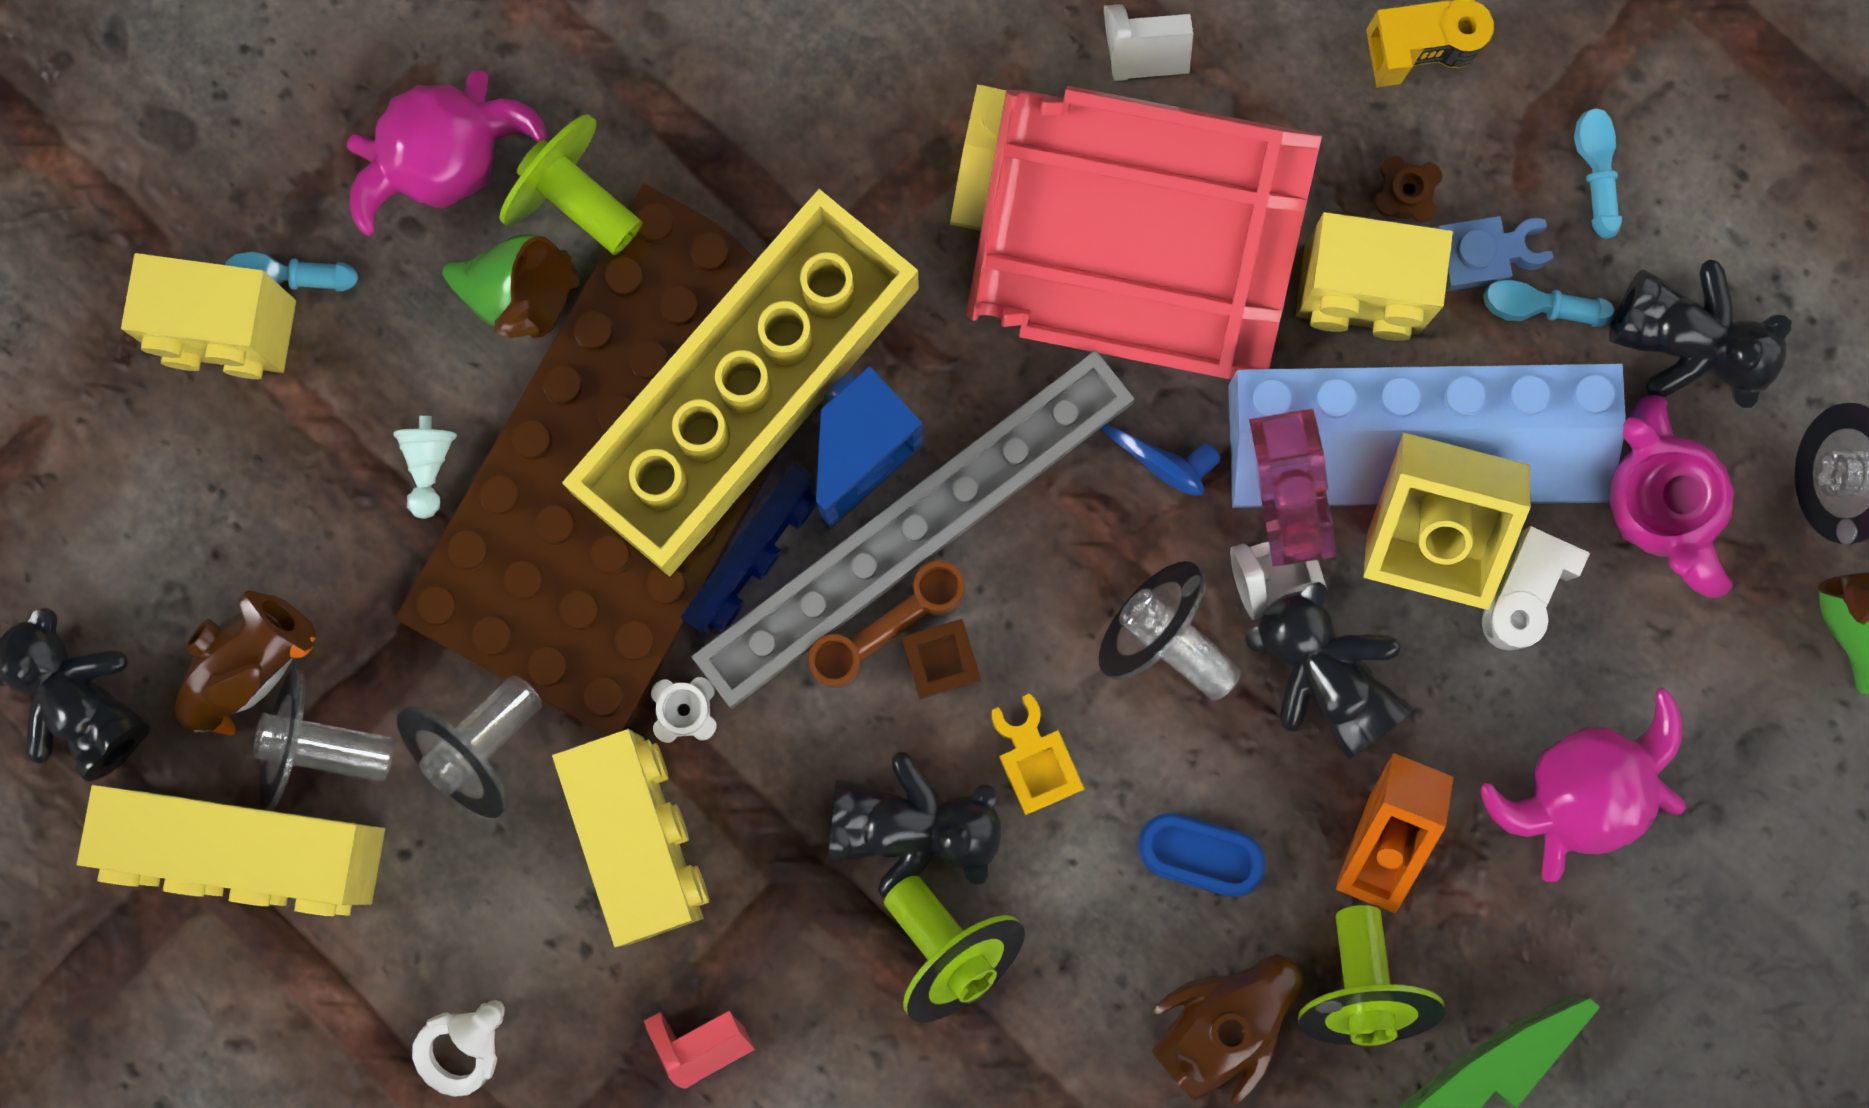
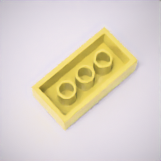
(219, 846)

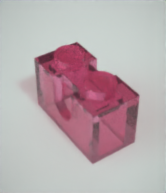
(1293, 473)

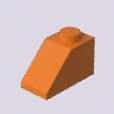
(1396, 833)

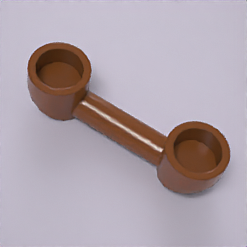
(937, 592)

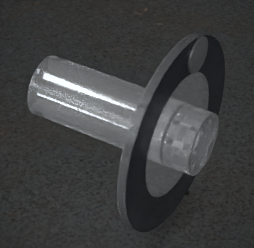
(1835, 473)
(1158, 626)
(287, 740)
(458, 756)

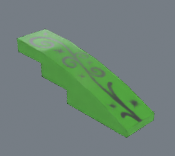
(1509, 1061)

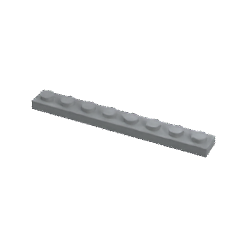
(913, 529)

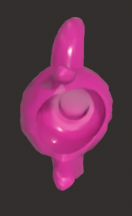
(435, 146)
(1672, 498)
(1595, 789)

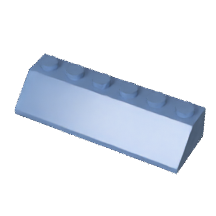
(1546, 416)

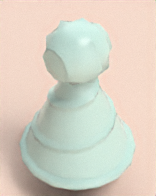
(424, 454)

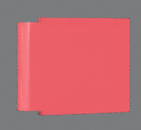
(1141, 229)

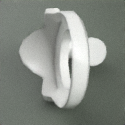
(473, 1035)

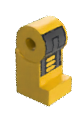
(1426, 34)

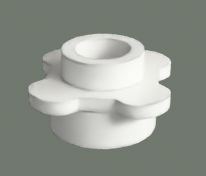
(670, 697)

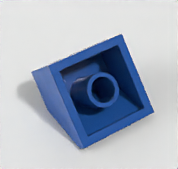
(861, 442)

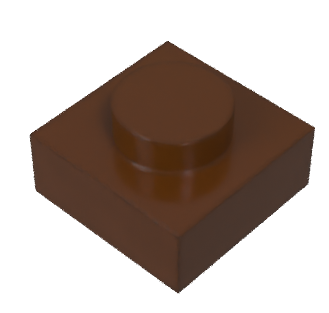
(941, 659)

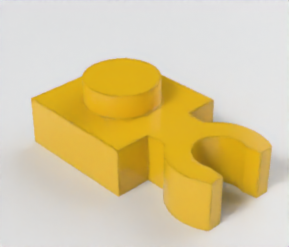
(1038, 766)

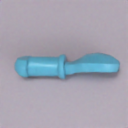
(1596, 144)
(299, 274)
(1519, 301)

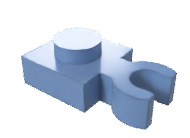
(1484, 252)

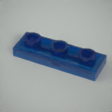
(752, 552)

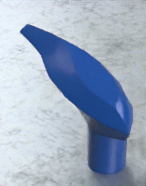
(1167, 466)

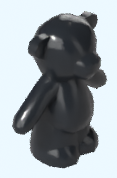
(1665, 321)
(1330, 669)
(66, 701)
(874, 823)

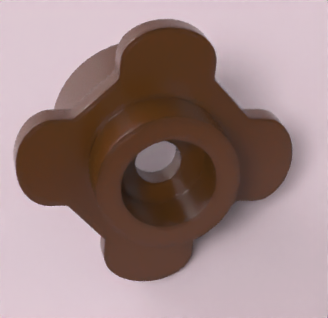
(1395, 202)

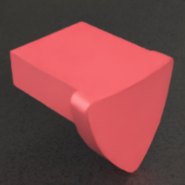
(700, 1050)

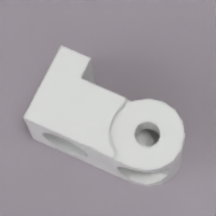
(1519, 606)

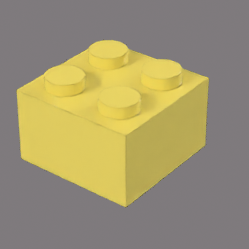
(1373, 276)
(208, 315)
(1447, 521)

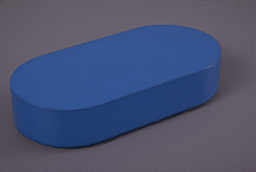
(1201, 855)

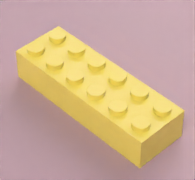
(743, 382)

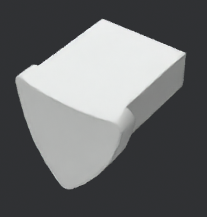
(1147, 44)
(1262, 583)

